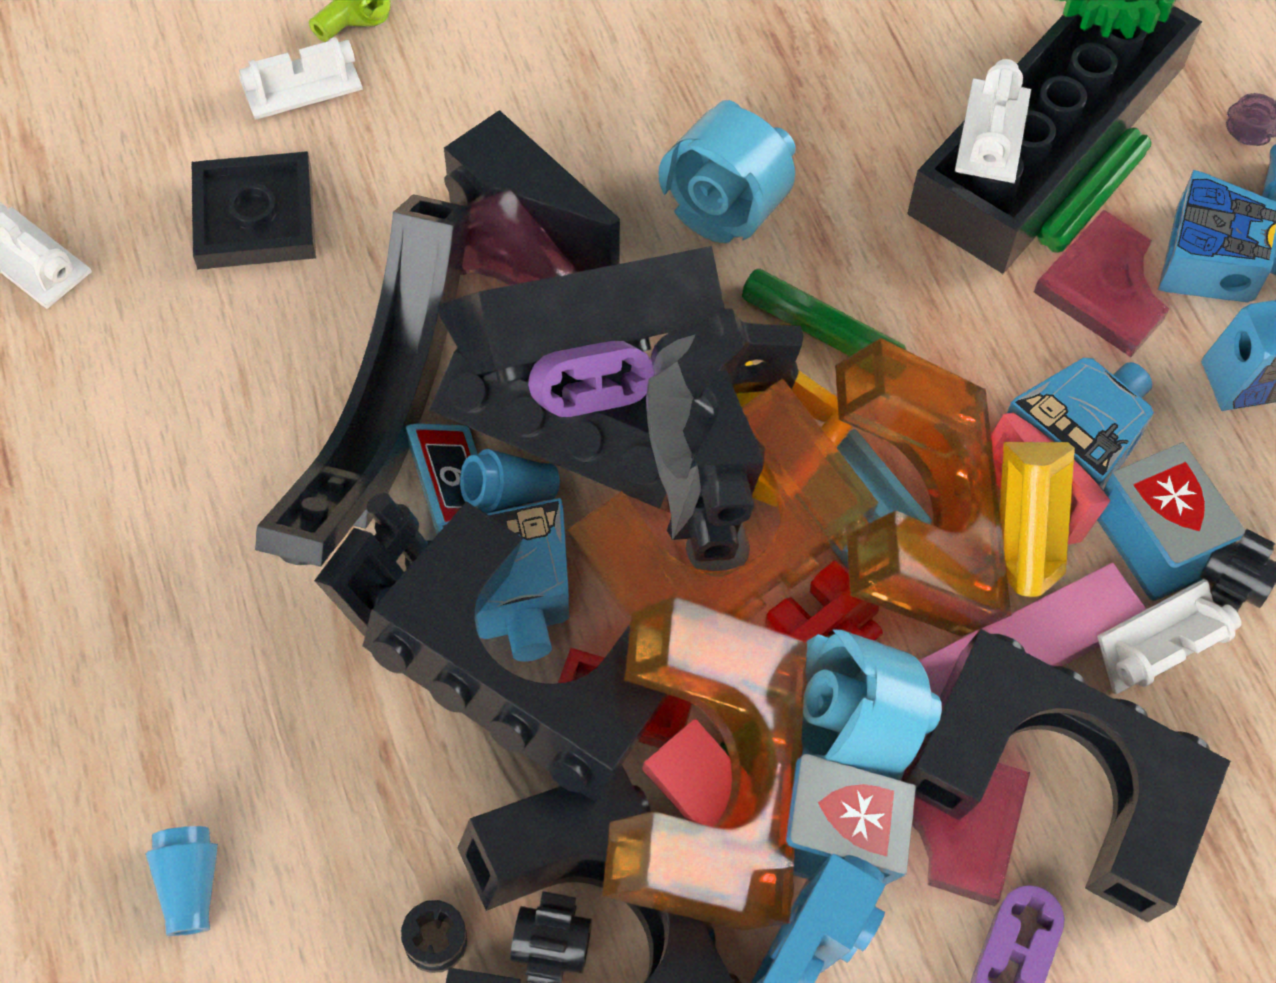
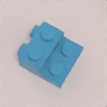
(827, 922)

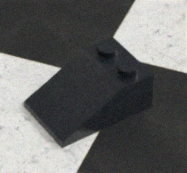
(503, 158)

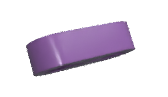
(590, 364)
(1000, 941)

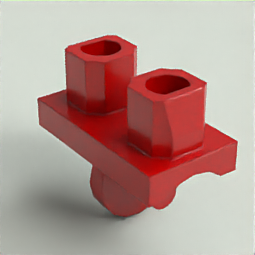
(840, 610)

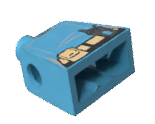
(1091, 411)
(537, 584)

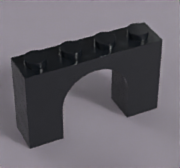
(430, 635)
(1157, 776)
(565, 840)

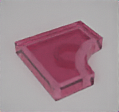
(510, 244)
(1104, 284)
(974, 853)

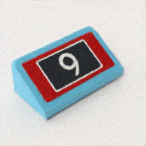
(439, 458)

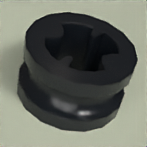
(412, 936)

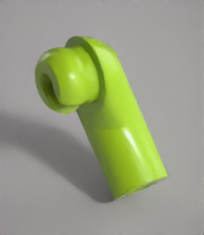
(348, 13)

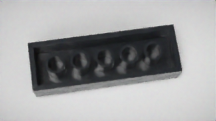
(1078, 106)

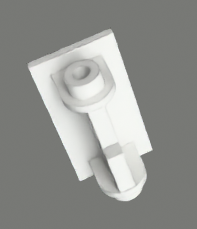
(284, 85)
(994, 124)
(36, 260)
(1165, 636)

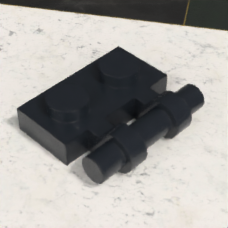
(366, 563)

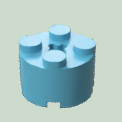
(728, 172)
(866, 704)

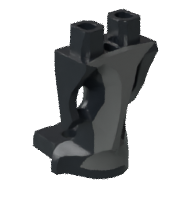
(698, 426)

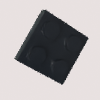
(252, 210)

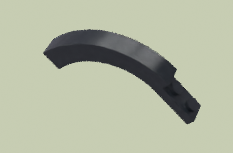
(388, 391)

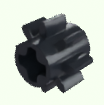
(1242, 571)
(551, 939)

